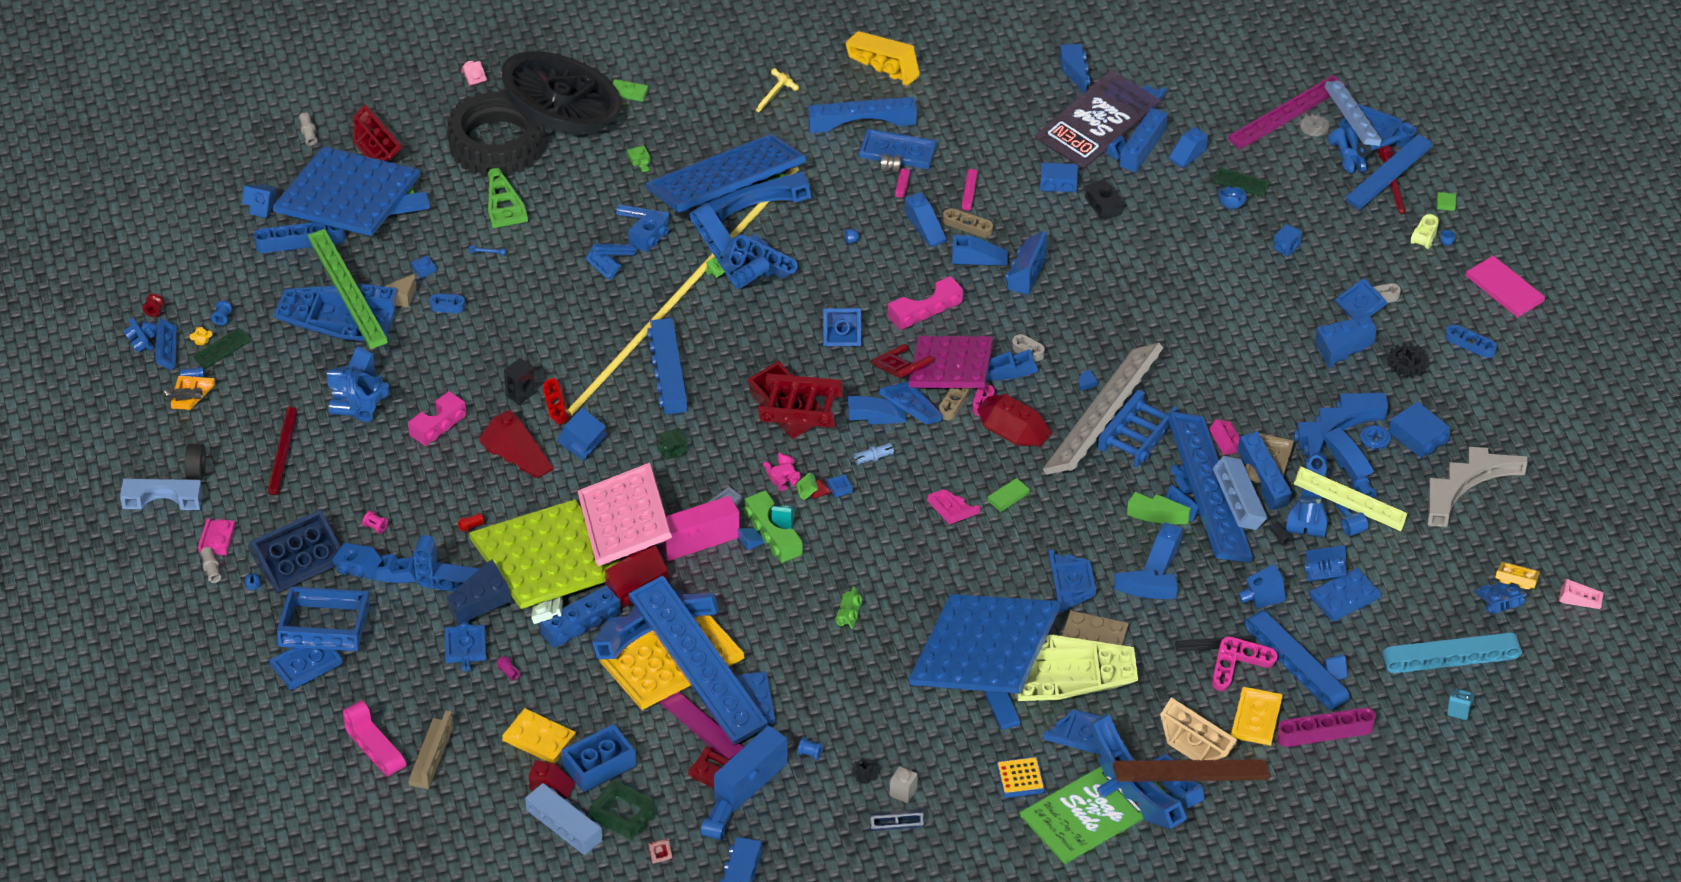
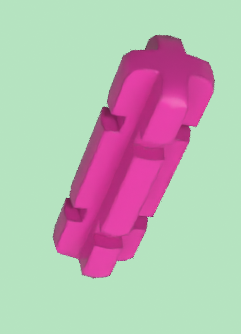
(902, 183)

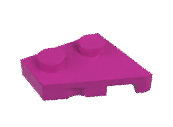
(951, 507)

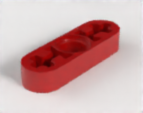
(558, 418)

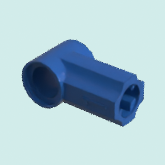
(716, 824)

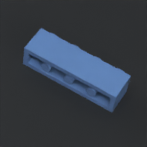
(1239, 493)
(564, 818)

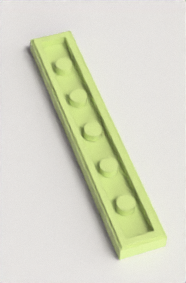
(1350, 498)

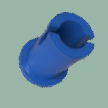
(193, 372)

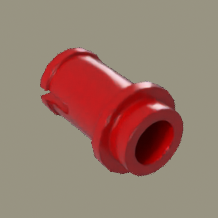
(468, 523)

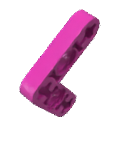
(1231, 656)

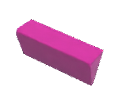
(1225, 436)

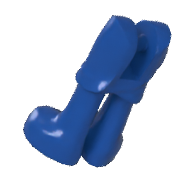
(1349, 156)

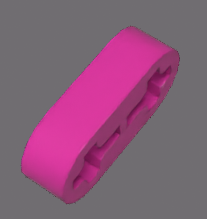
(979, 398)

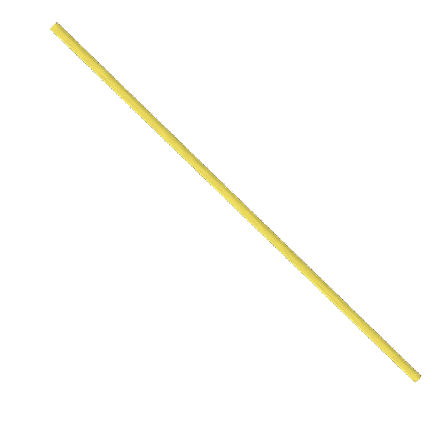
(663, 311)

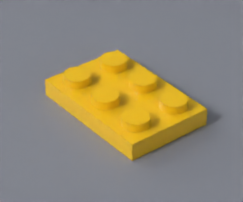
(1256, 716)
(539, 736)

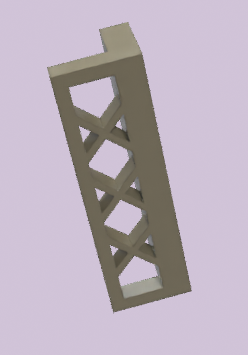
(431, 751)

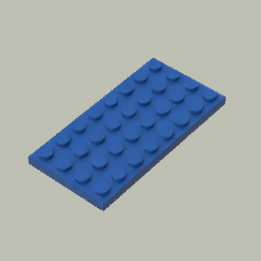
(725, 172)

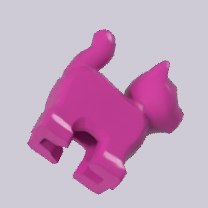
(783, 472)

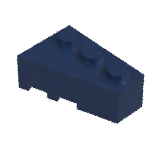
(479, 594)

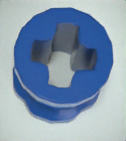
(222, 310)
(1362, 485)
(810, 748)

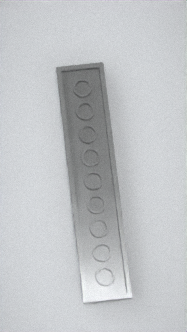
(1102, 409)

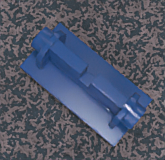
(1178, 496)

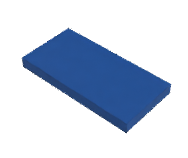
(913, 150)

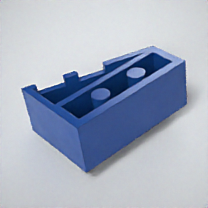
(1344, 338)

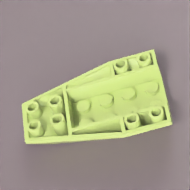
(1077, 668)

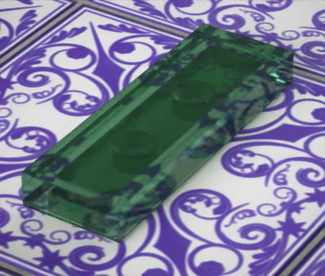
(1248, 183)
(222, 348)

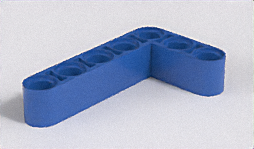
(293, 236)
(717, 238)
(434, 574)

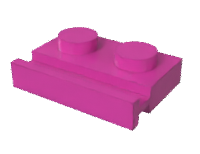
(217, 536)

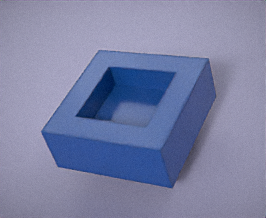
(423, 266)
(839, 486)

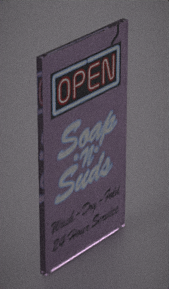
(1097, 119)

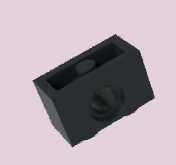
(1103, 199)
(519, 381)

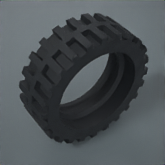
(483, 157)

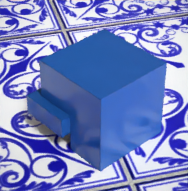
(582, 434)

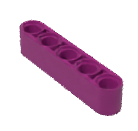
(1326, 727)

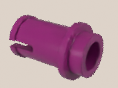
(504, 664)

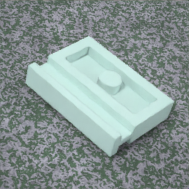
(545, 610)

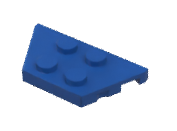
(1071, 579)
(1074, 731)

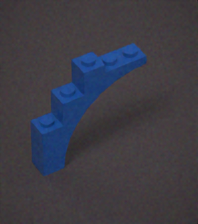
(1349, 411)
(622, 631)
(1153, 802)

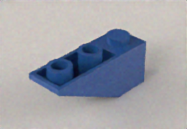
(1073, 65)
(976, 251)

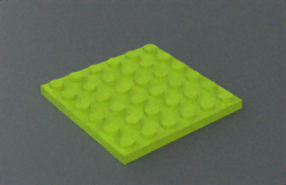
(542, 553)

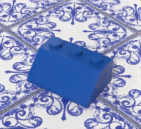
(1028, 264)

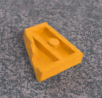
(205, 384)

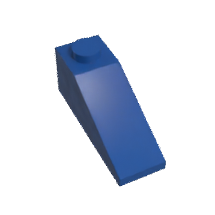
(924, 219)
(1164, 548)

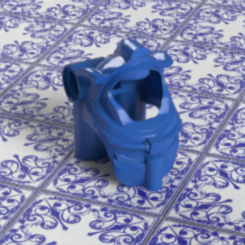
(355, 392)

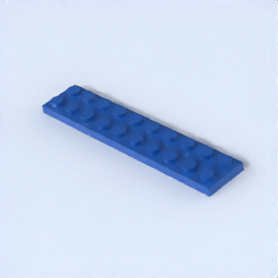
(1199, 459)
(698, 660)

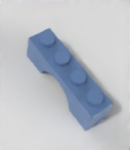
(138, 492)

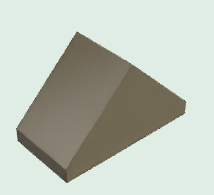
(405, 290)

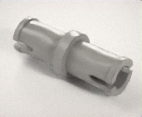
(308, 129)
(210, 565)

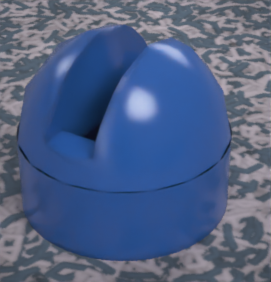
(851, 235)
(1447, 237)
(252, 586)

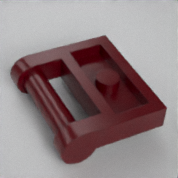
(703, 770)

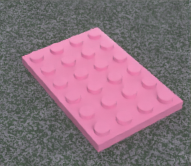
(624, 514)

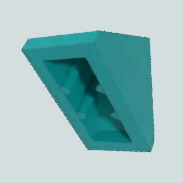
(783, 516)

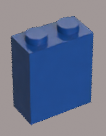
(1419, 430)

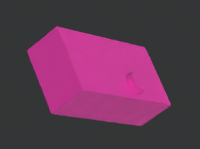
(701, 528)

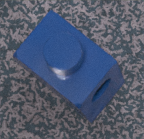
(1264, 588)

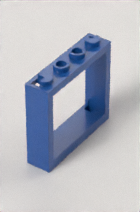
(319, 637)

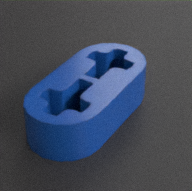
(447, 303)

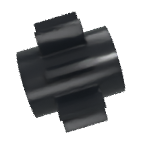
(864, 770)

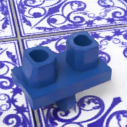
(147, 330)

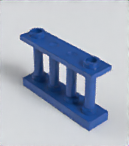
(1128, 415)

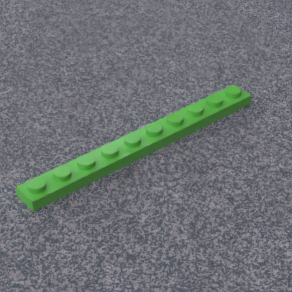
(347, 289)

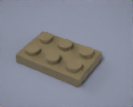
(1280, 451)
(1095, 628)

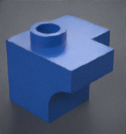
(260, 198)

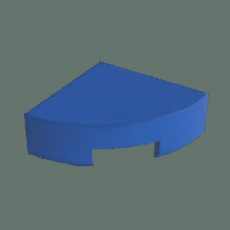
(1087, 380)

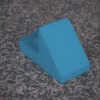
(1460, 703)

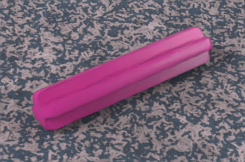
(969, 189)

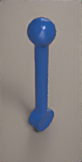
(472, 249)

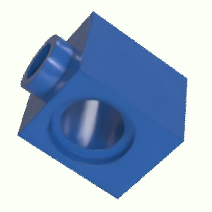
(1287, 240)

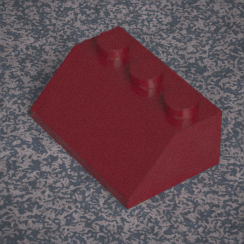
(634, 573)

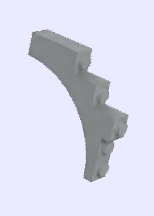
(1463, 476)

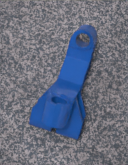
(1309, 512)

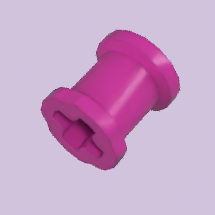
(375, 522)

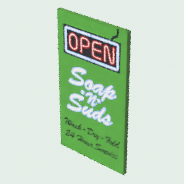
(1079, 818)

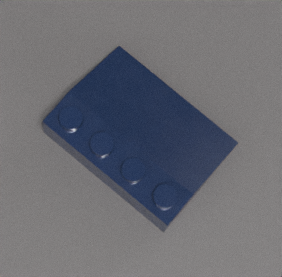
(295, 551)

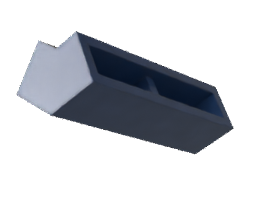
(896, 816)

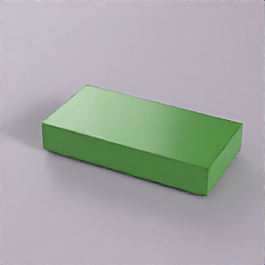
(1008, 495)

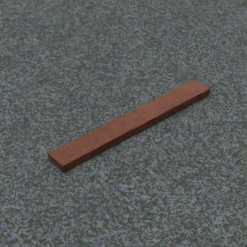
(1190, 770)

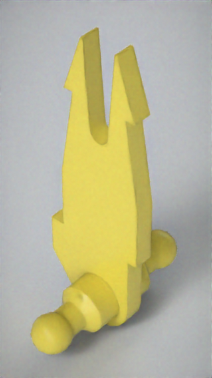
(783, 80)

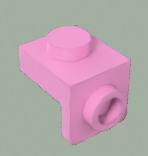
(473, 73)

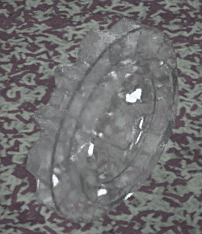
(1319, 129)

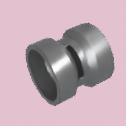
(890, 163)

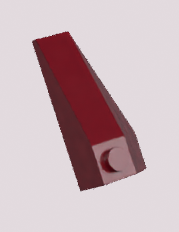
(512, 441)

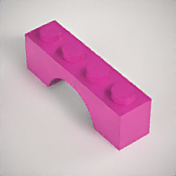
(907, 312)

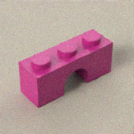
(427, 428)

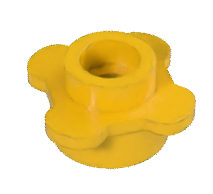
(201, 336)

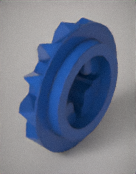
(1369, 433)

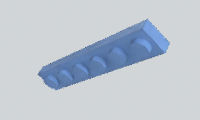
(1353, 113)

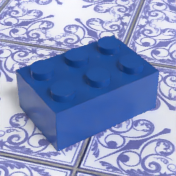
(598, 758)

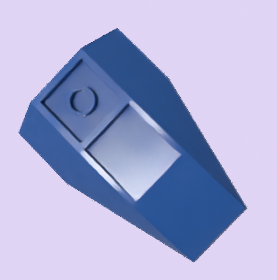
(325, 313)

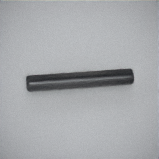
(1206, 644)

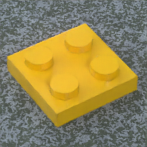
(1516, 574)

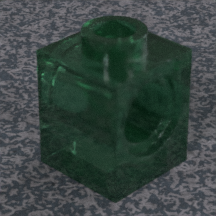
(672, 444)

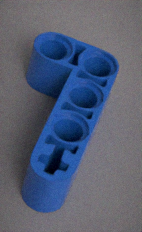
(781, 264)

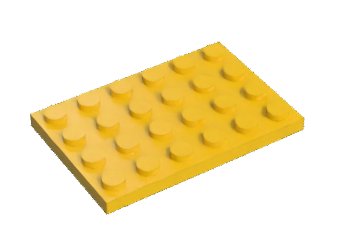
(649, 671)

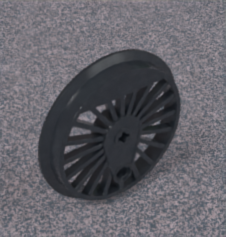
(565, 93)

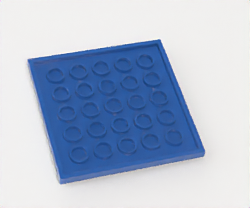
(347, 191)
(985, 643)

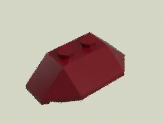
(374, 136)
(1013, 421)

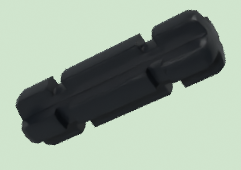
(183, 393)

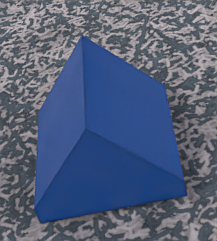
(1115, 147)

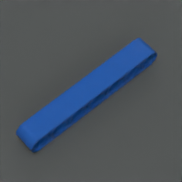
(1297, 660)

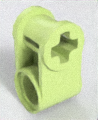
(1426, 231)

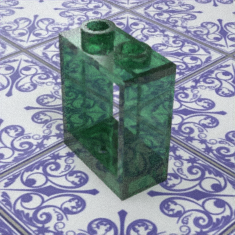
(609, 796)

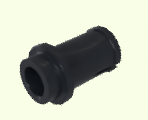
(1283, 537)

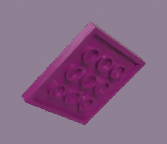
(956, 363)

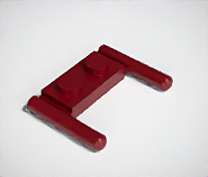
(897, 366)

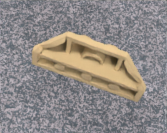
(1194, 734)

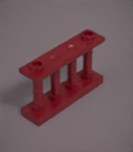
(801, 385)

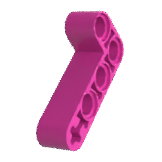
(371, 740)

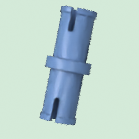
(873, 453)

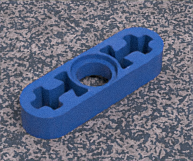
(1473, 347)

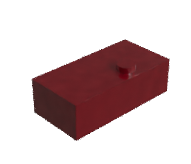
(759, 391)

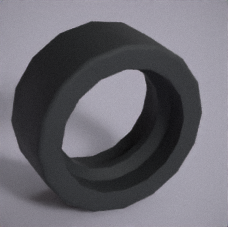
(195, 461)

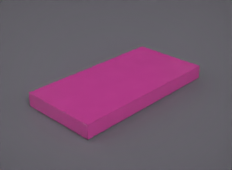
(1505, 286)

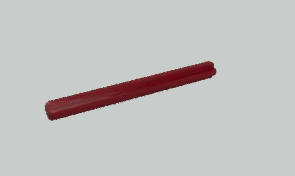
(282, 451)

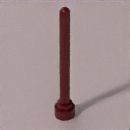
(1385, 154)

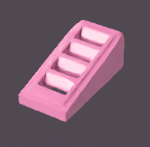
(1570, 591)

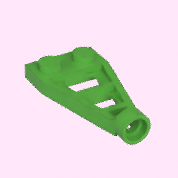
(508, 215)

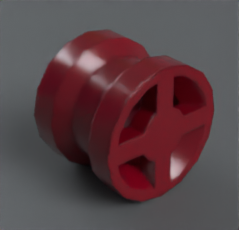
(153, 305)

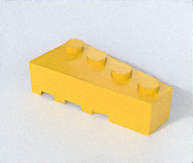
(884, 55)

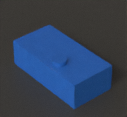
(751, 768)

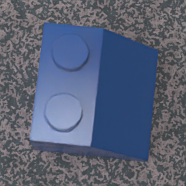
(842, 326)

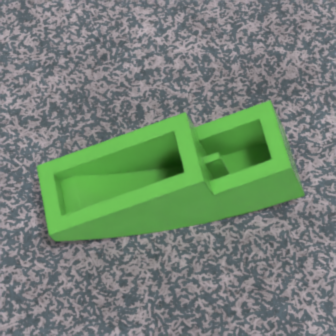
(1158, 509)

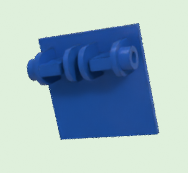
(1326, 563)
(1501, 596)

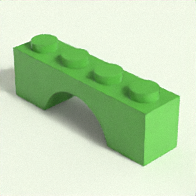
(783, 542)

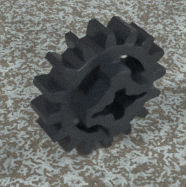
(1408, 360)

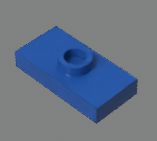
(604, 264)

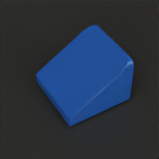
(749, 537)
(1336, 666)

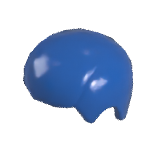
(1232, 197)

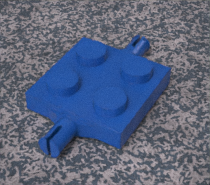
(465, 644)

